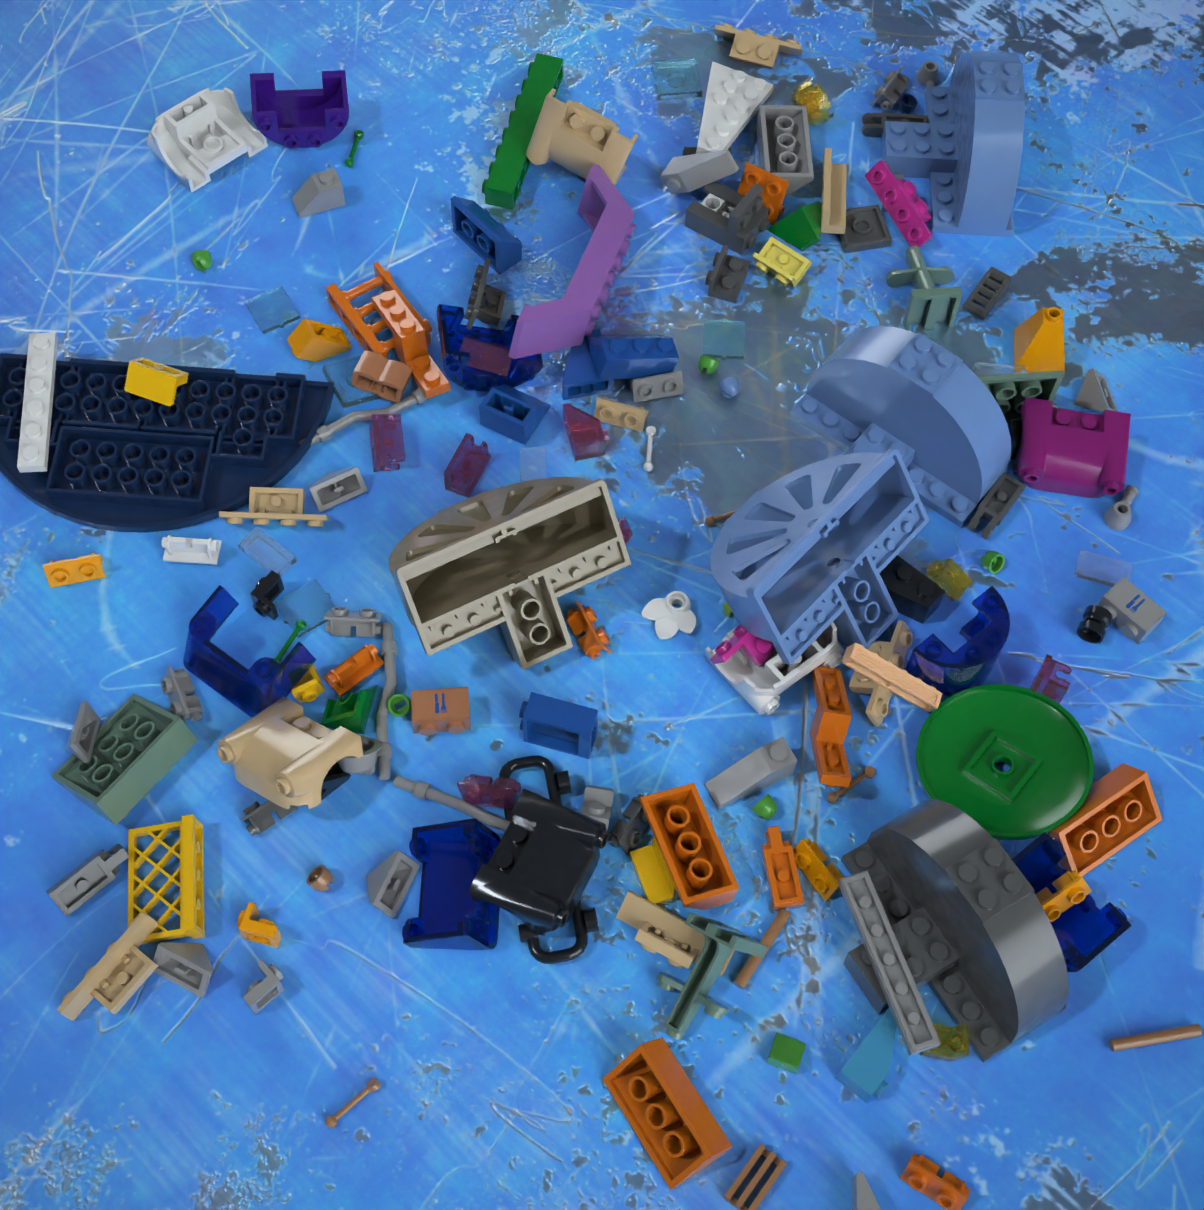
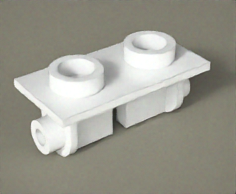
(191, 550)

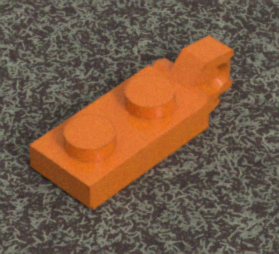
(781, 871)

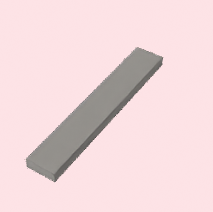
(889, 963)

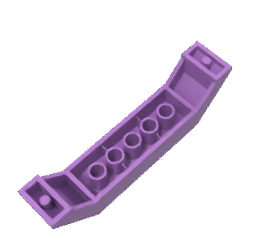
(568, 319)

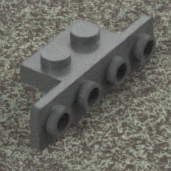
(484, 301)

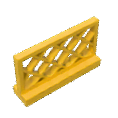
(190, 873)

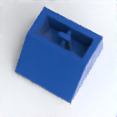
(512, 412)

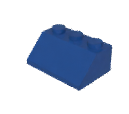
(485, 234)
(632, 355)

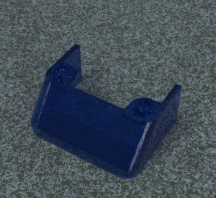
(244, 688)

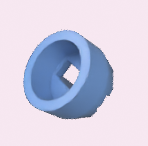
(729, 387)

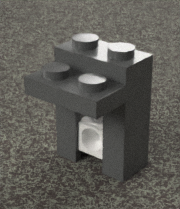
(729, 216)

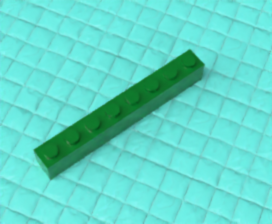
(511, 162)

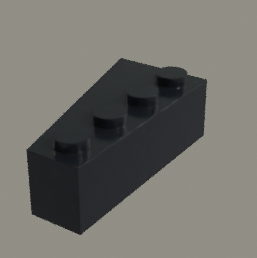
(911, 590)

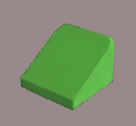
(786, 1053)

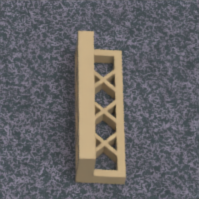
(833, 195)

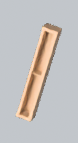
(892, 677)

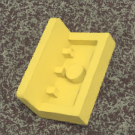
(782, 262)

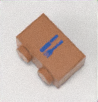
(440, 710)

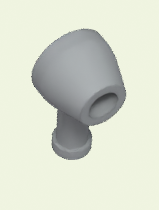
(928, 74)
(1117, 520)

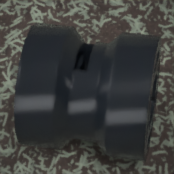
(1094, 624)

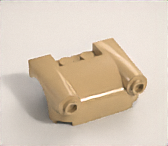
(577, 139)
(286, 754)

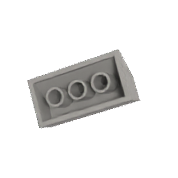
(785, 144)

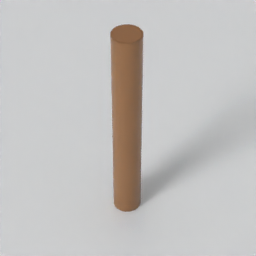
(767, 939)
(1155, 1037)

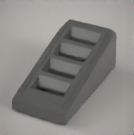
(994, 280)

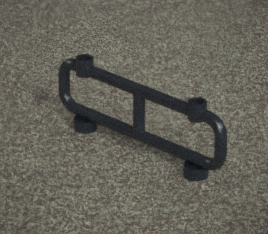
(583, 919)

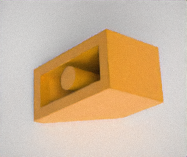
(317, 341)

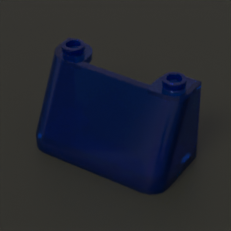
(450, 861)

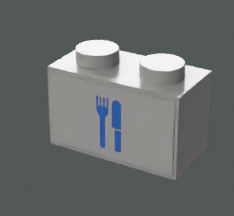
(1132, 610)

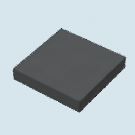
(864, 230)

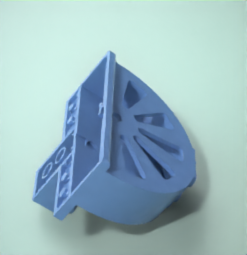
(967, 146)
(913, 397)
(816, 550)

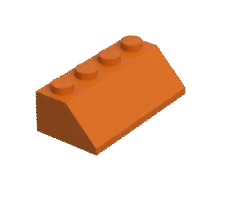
(1111, 817)
(690, 847)
(666, 1112)

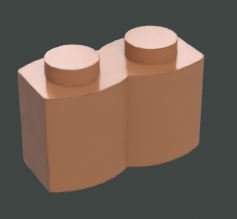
(381, 376)

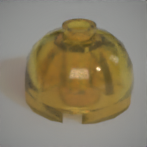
(815, 101)

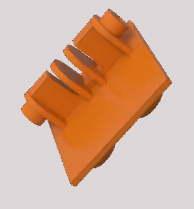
(773, 189)

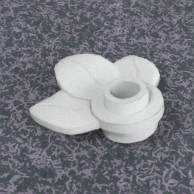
(669, 618)

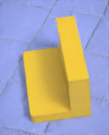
(154, 380)
(653, 874)

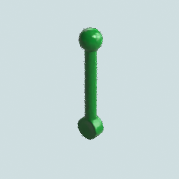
(358, 134)
(300, 625)

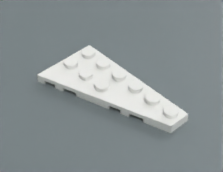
(729, 106)

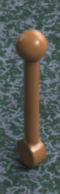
(710, 520)
(868, 772)
(372, 1085)

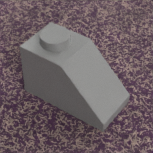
(319, 194)

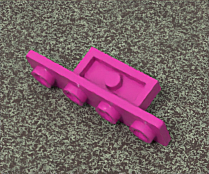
(901, 203)
(755, 648)

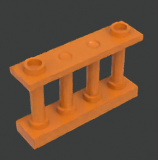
(353, 317)

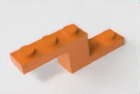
(411, 343)
(830, 727)

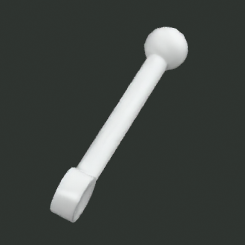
(650, 432)

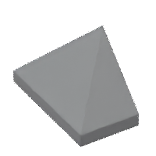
(1095, 393)
(337, 487)
(83, 733)
(390, 883)
(184, 965)

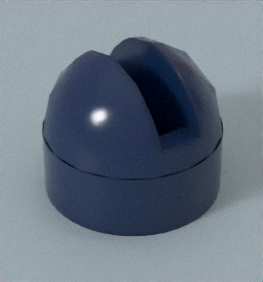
(907, 104)

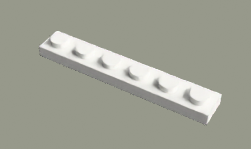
(37, 403)

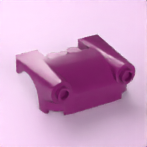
(1072, 450)

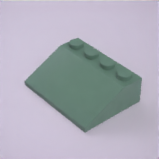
(1013, 389)
(127, 759)

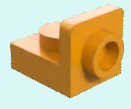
(259, 931)

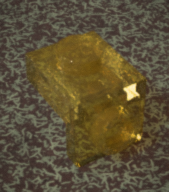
(949, 577)
(953, 1044)

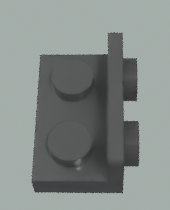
(727, 277)

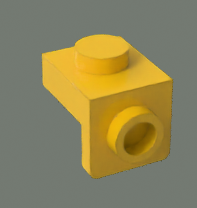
(309, 686)

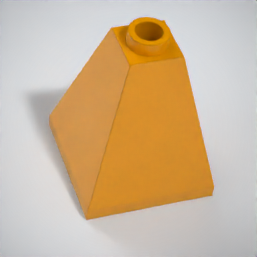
(1040, 342)

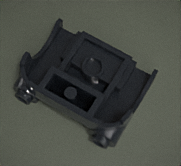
(541, 863)

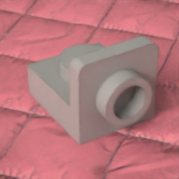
(598, 803)
(264, 991)

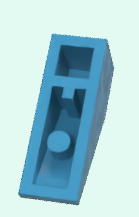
(871, 1061)

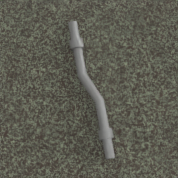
(324, 432)
(388, 651)
(424, 791)

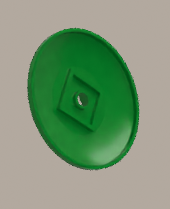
(1014, 726)

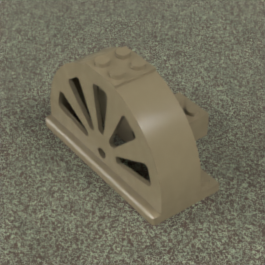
(507, 563)

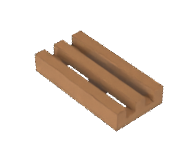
(770, 1158)

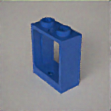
(559, 725)

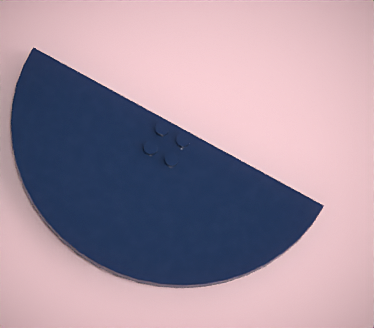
(153, 465)

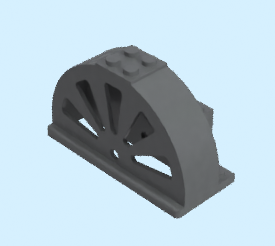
(962, 925)

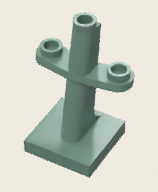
(926, 303)
(718, 945)

